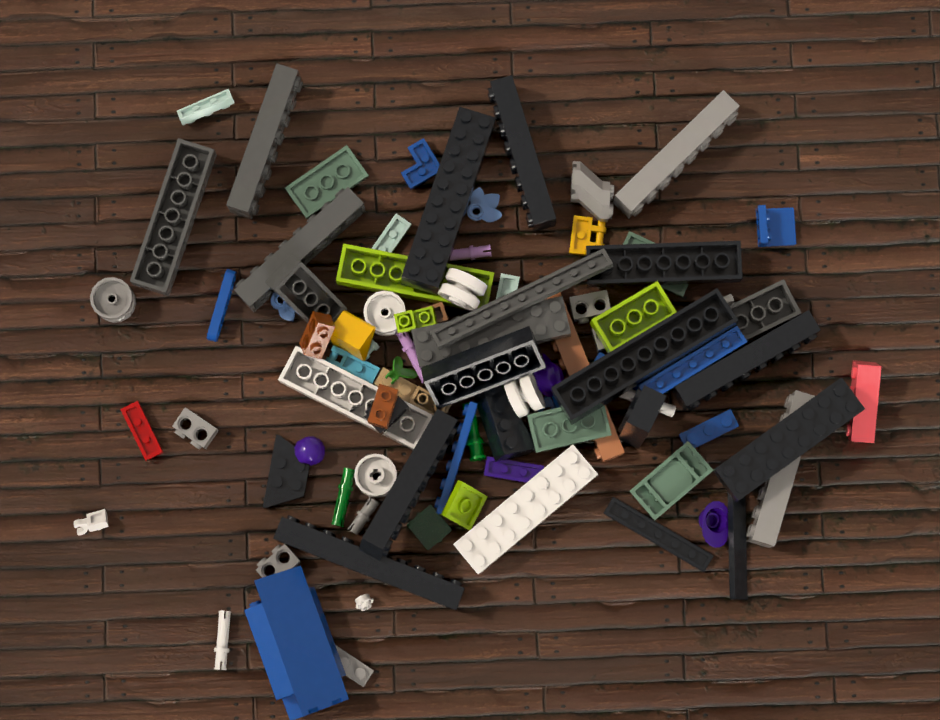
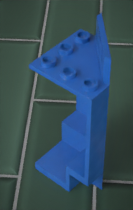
(296, 644)

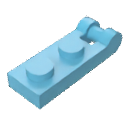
(353, 365)

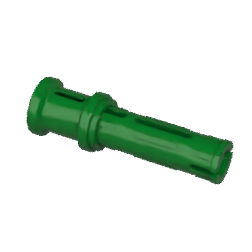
(475, 441)

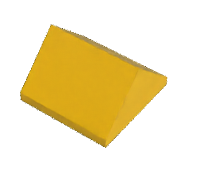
(353, 335)

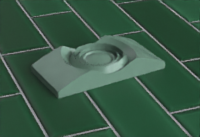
(671, 480)

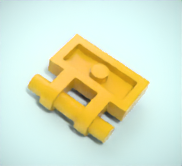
(581, 234)

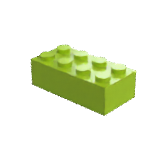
(632, 316)

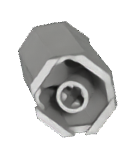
(591, 192)

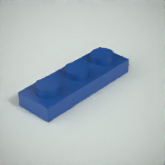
(710, 429)

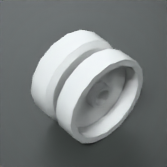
(462, 289)
(381, 302)
(524, 393)
(367, 468)

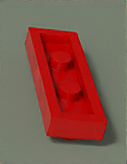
(142, 430)

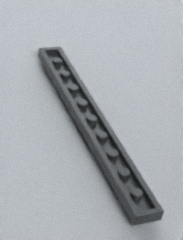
(521, 299)

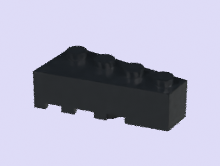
(503, 428)

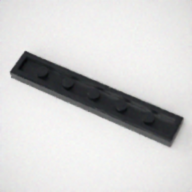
(658, 534)
(737, 549)

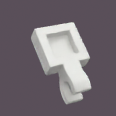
(93, 522)

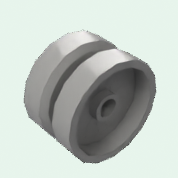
(102, 296)

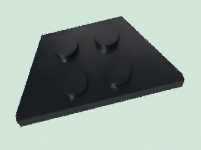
(286, 475)

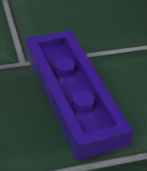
(511, 470)

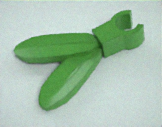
(399, 371)

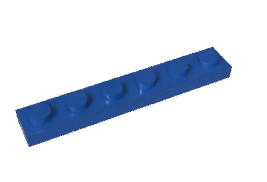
(696, 361)
(458, 450)

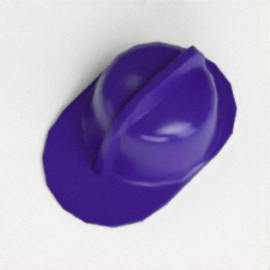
(548, 377)
(714, 523)

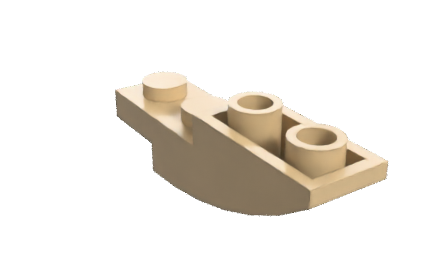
(410, 392)

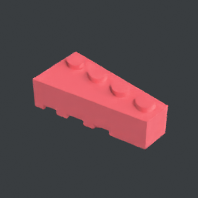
(866, 387)

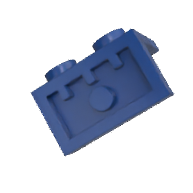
(775, 226)

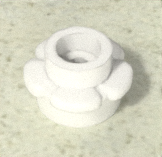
(364, 602)

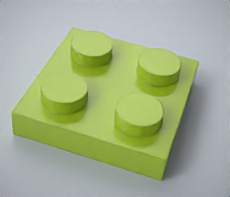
(464, 505)

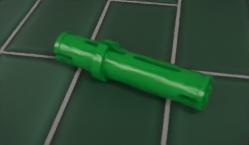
(345, 489)

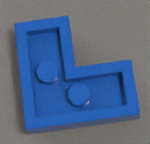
(425, 167)

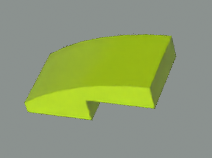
(415, 319)

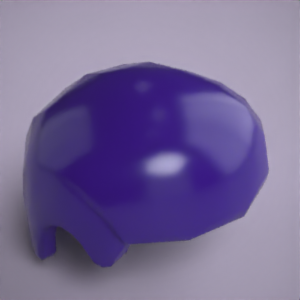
(310, 450)

